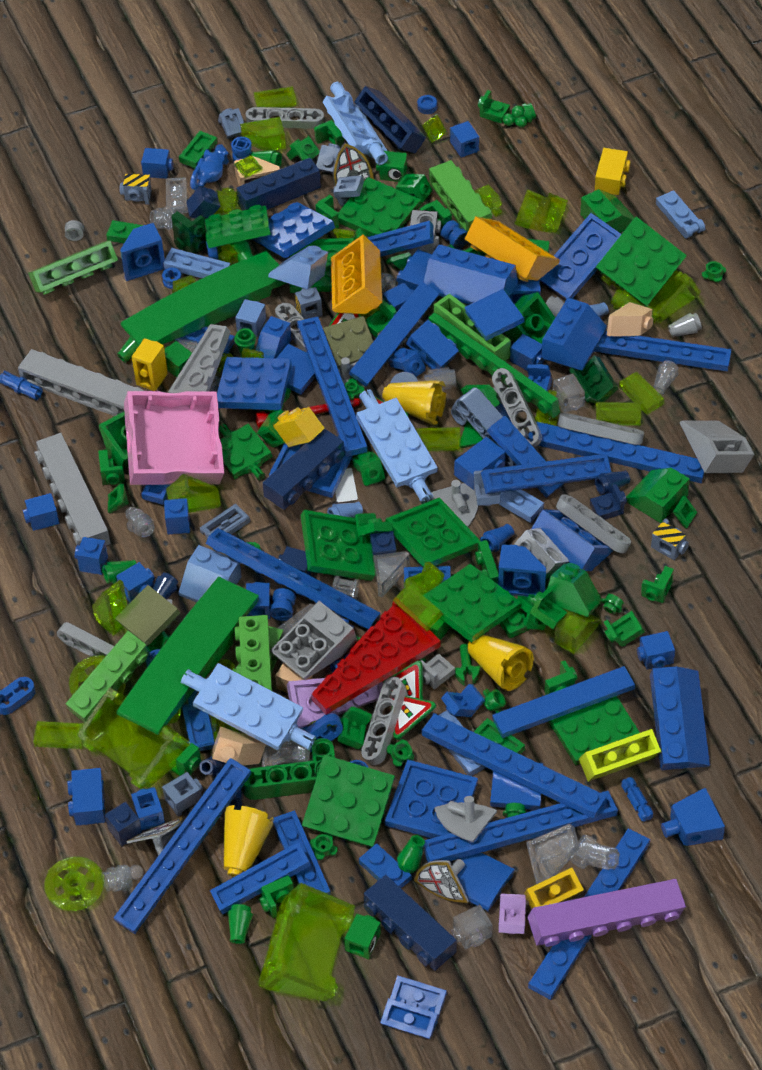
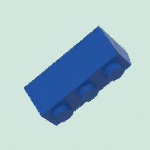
(573, 335)
(572, 539)

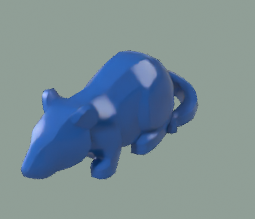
(210, 167)

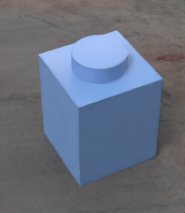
(251, 316)

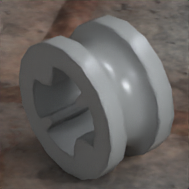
(74, 235)

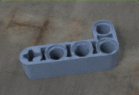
(480, 414)

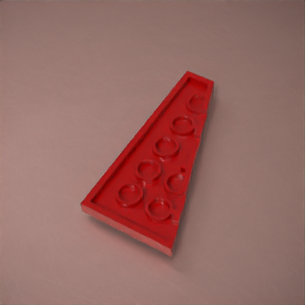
(379, 654)

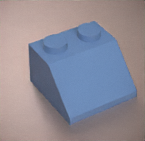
(302, 268)
(204, 569)

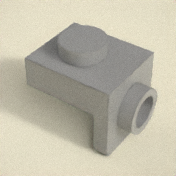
(437, 671)

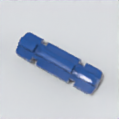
(637, 799)

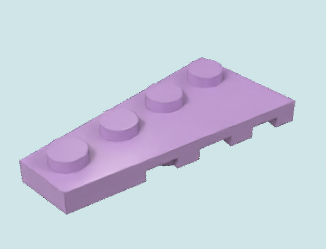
(301, 691)

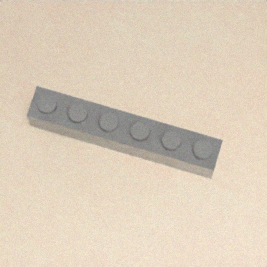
(75, 382)
(71, 489)

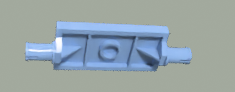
(354, 124)
(397, 444)
(248, 707)

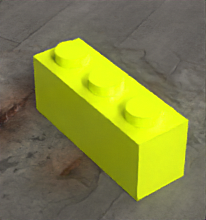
(619, 755)

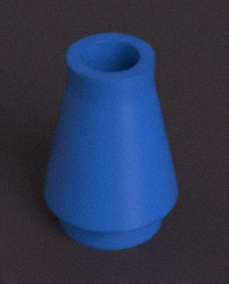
(498, 537)

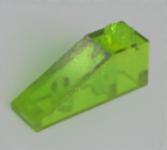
(109, 606)

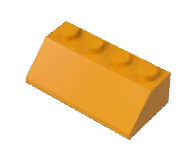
(510, 247)
(356, 278)

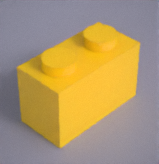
(612, 170)
(149, 364)
(298, 426)
(555, 889)

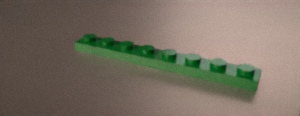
(490, 362)

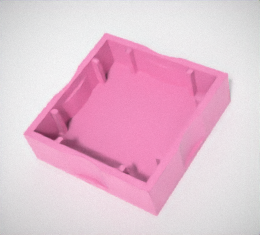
(172, 437)

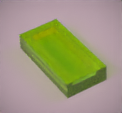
(276, 98)
(641, 392)
(619, 413)
(440, 438)
(418, 607)
(58, 735)

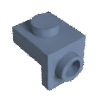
(327, 157)
(481, 497)

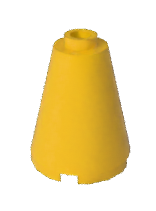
(418, 398)
(502, 660)
(244, 837)

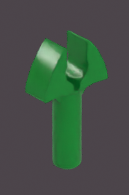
(466, 666)

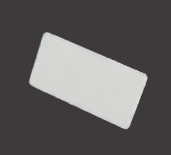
(346, 489)

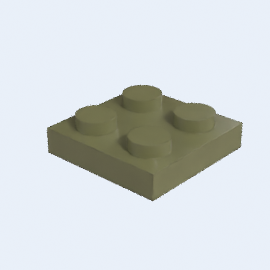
(348, 339)

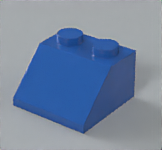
(142, 252)
(521, 571)

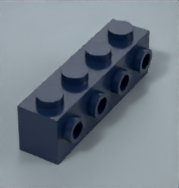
(390, 120)
(280, 186)
(303, 469)
(410, 923)

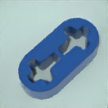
(16, 696)
(321, 730)

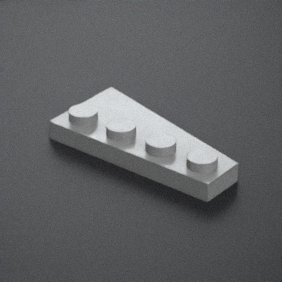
(203, 362)

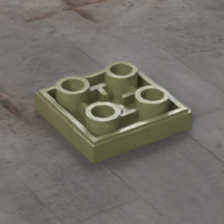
(147, 615)

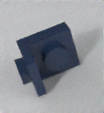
(609, 504)

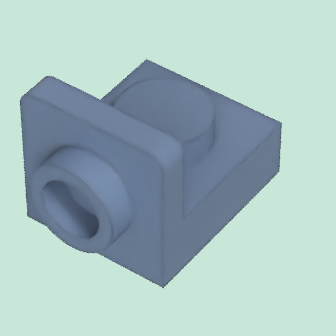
(231, 122)
(348, 187)

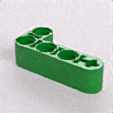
(288, 774)

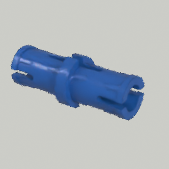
(20, 385)

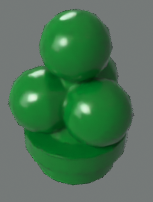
(520, 115)

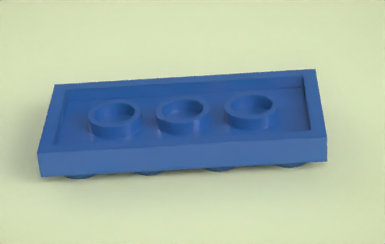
(580, 257)

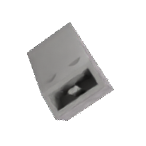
(717, 446)
(315, 641)

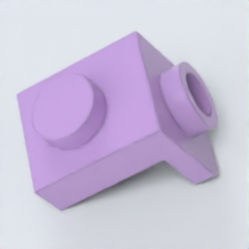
(512, 913)

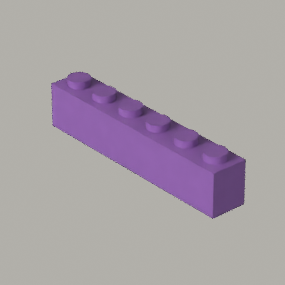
(606, 912)

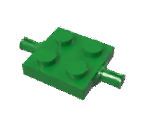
(243, 451)

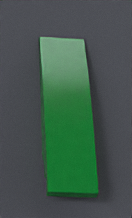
(204, 301)
(195, 646)

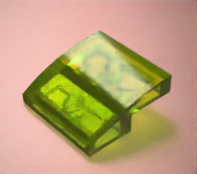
(541, 212)

